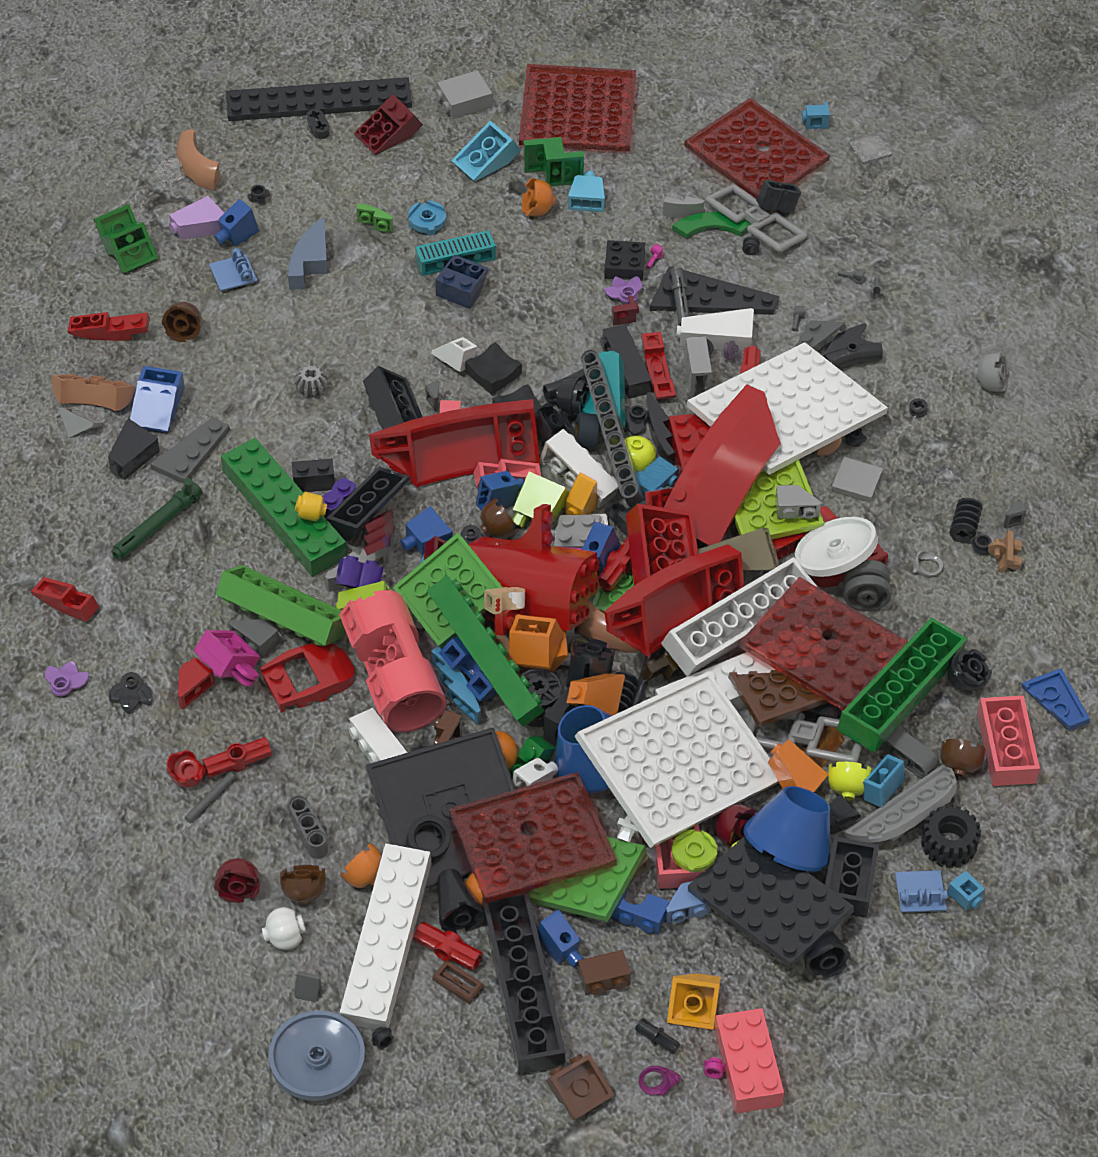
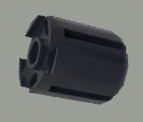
(589, 660)

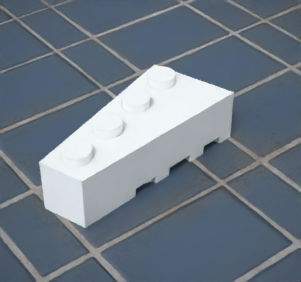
(570, 459)
(374, 736)

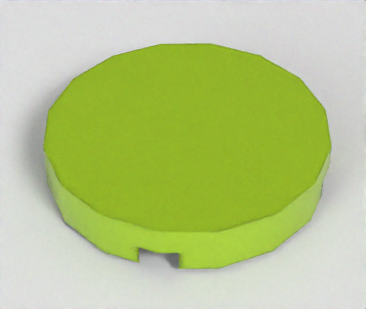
(694, 850)

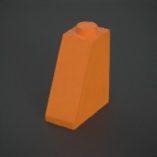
(598, 691)
(795, 768)

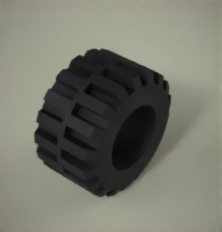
(951, 821)

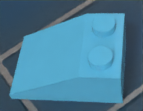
(486, 152)

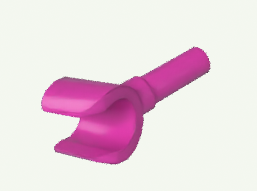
(657, 252)

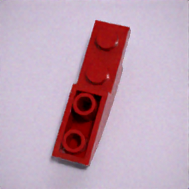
(106, 328)

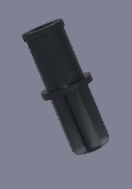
(657, 1035)

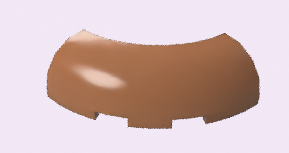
(195, 165)
(93, 391)
(595, 628)

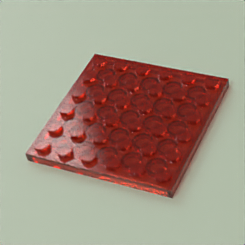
(579, 105)

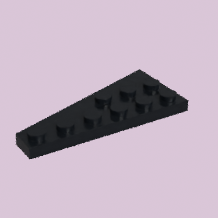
(713, 295)

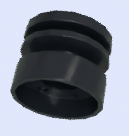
(547, 687)

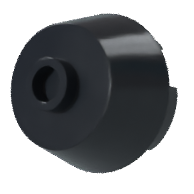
(572, 396)
(969, 671)

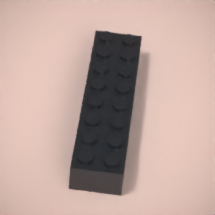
(523, 984)

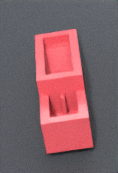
(516, 468)

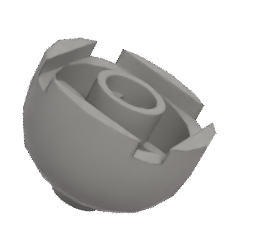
(992, 372)

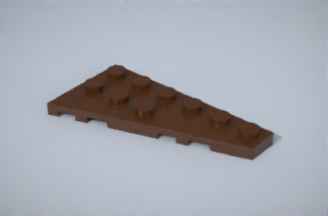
(773, 695)

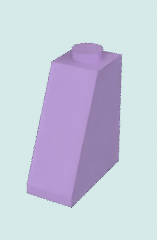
(196, 219)

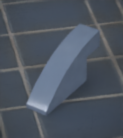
(308, 256)

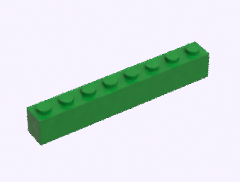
(486, 652)

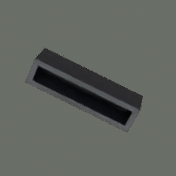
(635, 373)

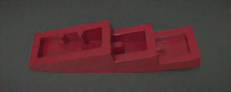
(379, 532)

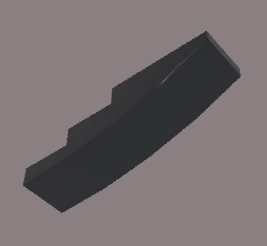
(659, 429)

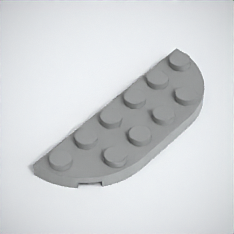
(906, 808)

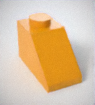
(582, 496)

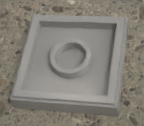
(857, 479)

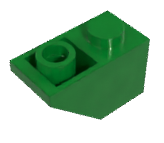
(533, 748)

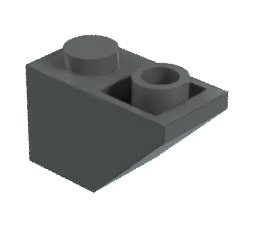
(257, 634)

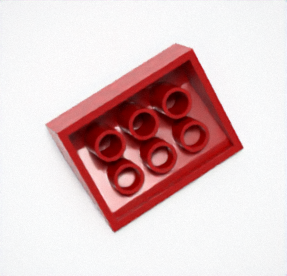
(659, 538)

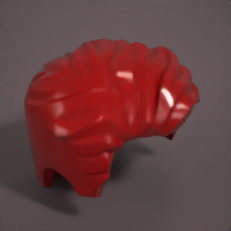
(185, 768)

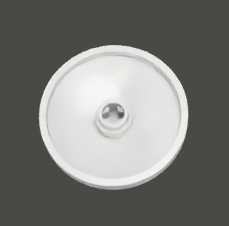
(836, 546)

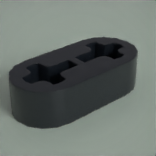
(315, 124)

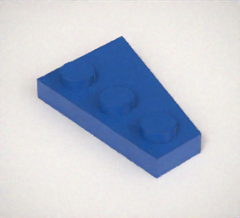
(1058, 698)

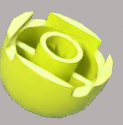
(641, 451)
(848, 778)

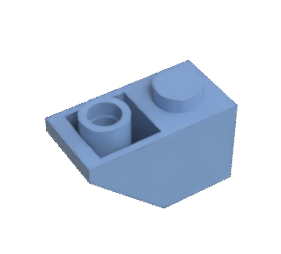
(685, 906)

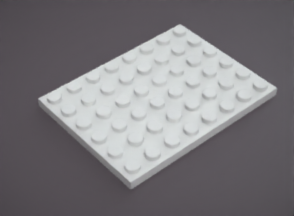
(807, 400)
(678, 758)

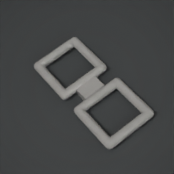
(757, 218)
(810, 734)

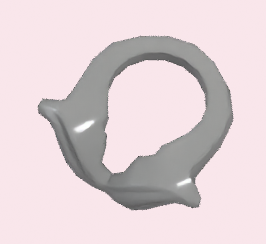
(924, 555)

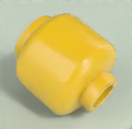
(310, 506)

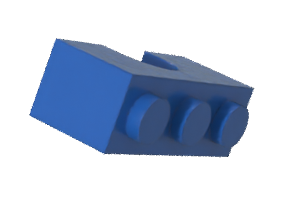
(459, 657)
(647, 915)

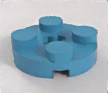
(427, 225)

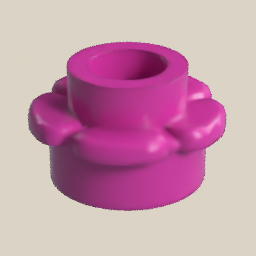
(714, 1068)

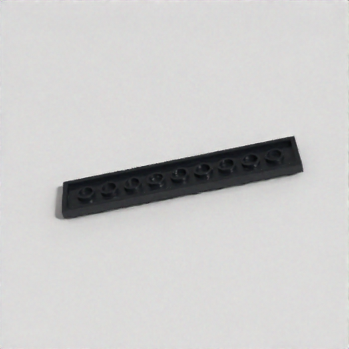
(327, 97)

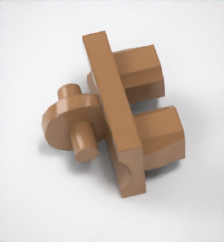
(1003, 551)

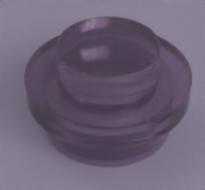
(731, 350)

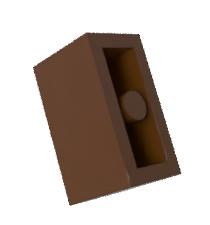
(604, 973)

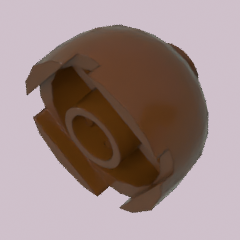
(182, 321)
(496, 521)
(962, 756)
(303, 883)

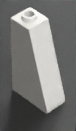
(719, 328)

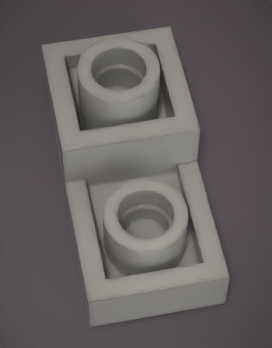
(682, 209)

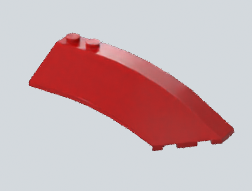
(458, 439)
(726, 465)
(673, 597)

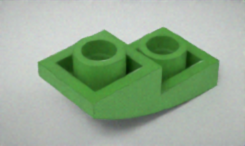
(372, 215)

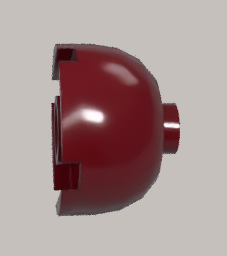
(731, 823)
(237, 880)

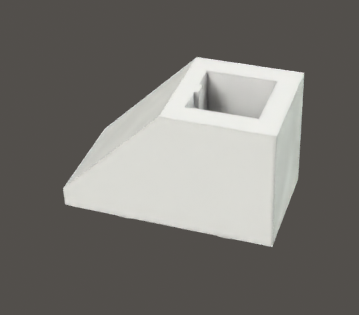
(456, 353)

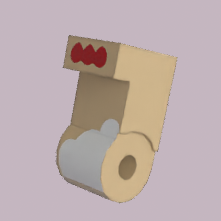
(504, 599)

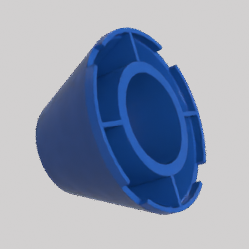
(569, 753)
(793, 829)

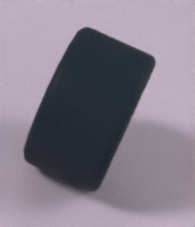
(587, 430)

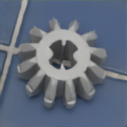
(311, 380)

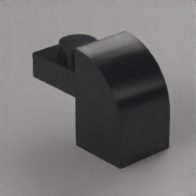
(842, 814)

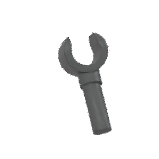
(857, 277)
(876, 288)
(799, 311)

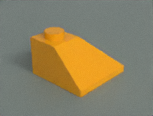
(694, 1000)

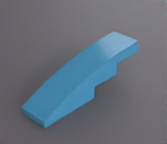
(457, 688)

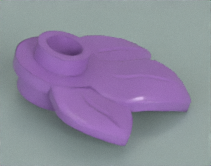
(622, 289)
(65, 676)

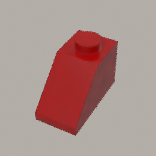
(193, 681)

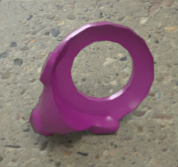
(669, 1079)

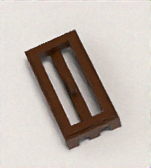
(472, 993)

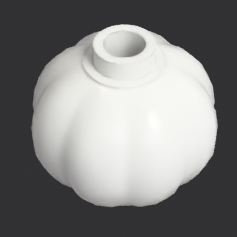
(284, 928)

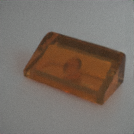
(830, 741)

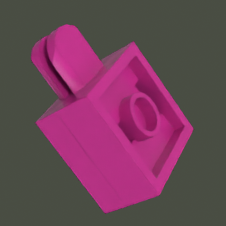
(228, 655)

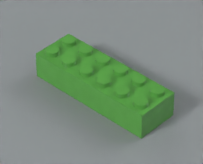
(281, 604)

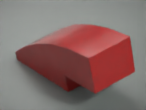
(65, 598)

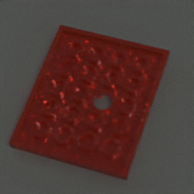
(732, 142)
(793, 643)
(564, 847)

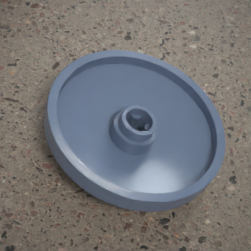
(316, 1055)

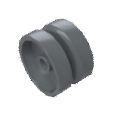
(867, 586)

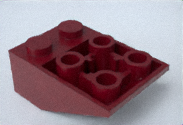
(388, 126)

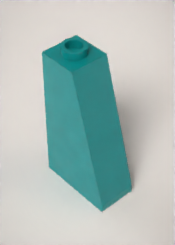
(615, 373)

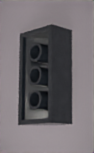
(391, 397)
(366, 501)

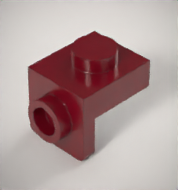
(625, 313)

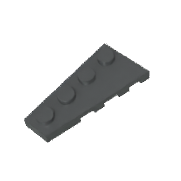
(191, 452)

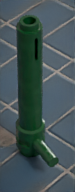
(180, 502)

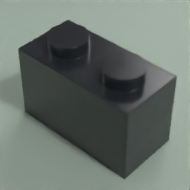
(314, 475)

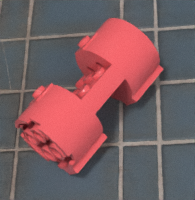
(399, 676)

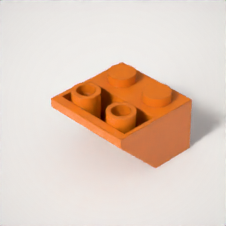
(534, 641)

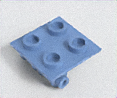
(233, 271)
(921, 891)

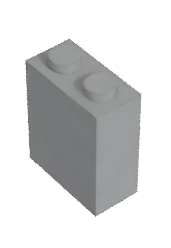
(464, 94)
(697, 366)

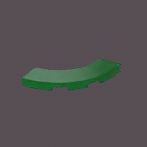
(701, 221)

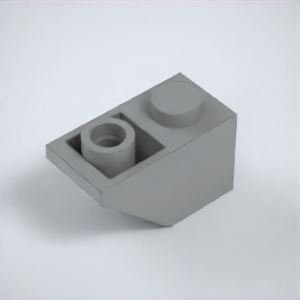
(796, 503)

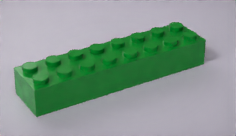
(274, 499)
(901, 685)

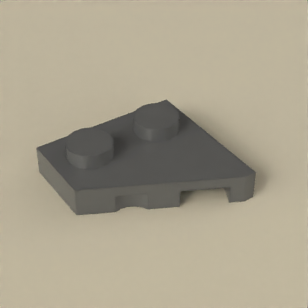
(820, 333)

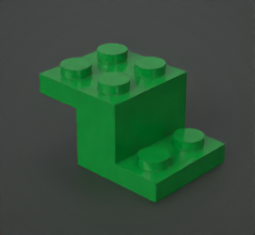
(549, 157)
(125, 238)

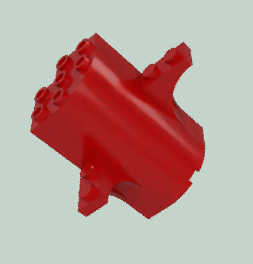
(553, 577)

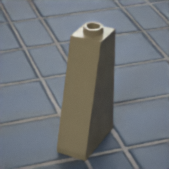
(756, 549)

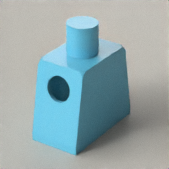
(587, 193)

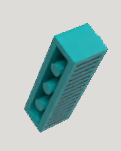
(474, 247)

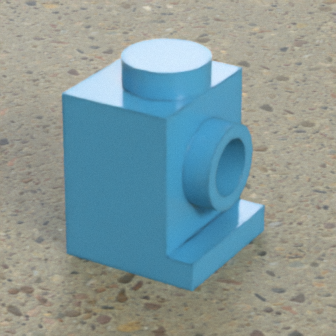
(816, 116)
(966, 891)

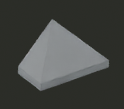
(77, 422)

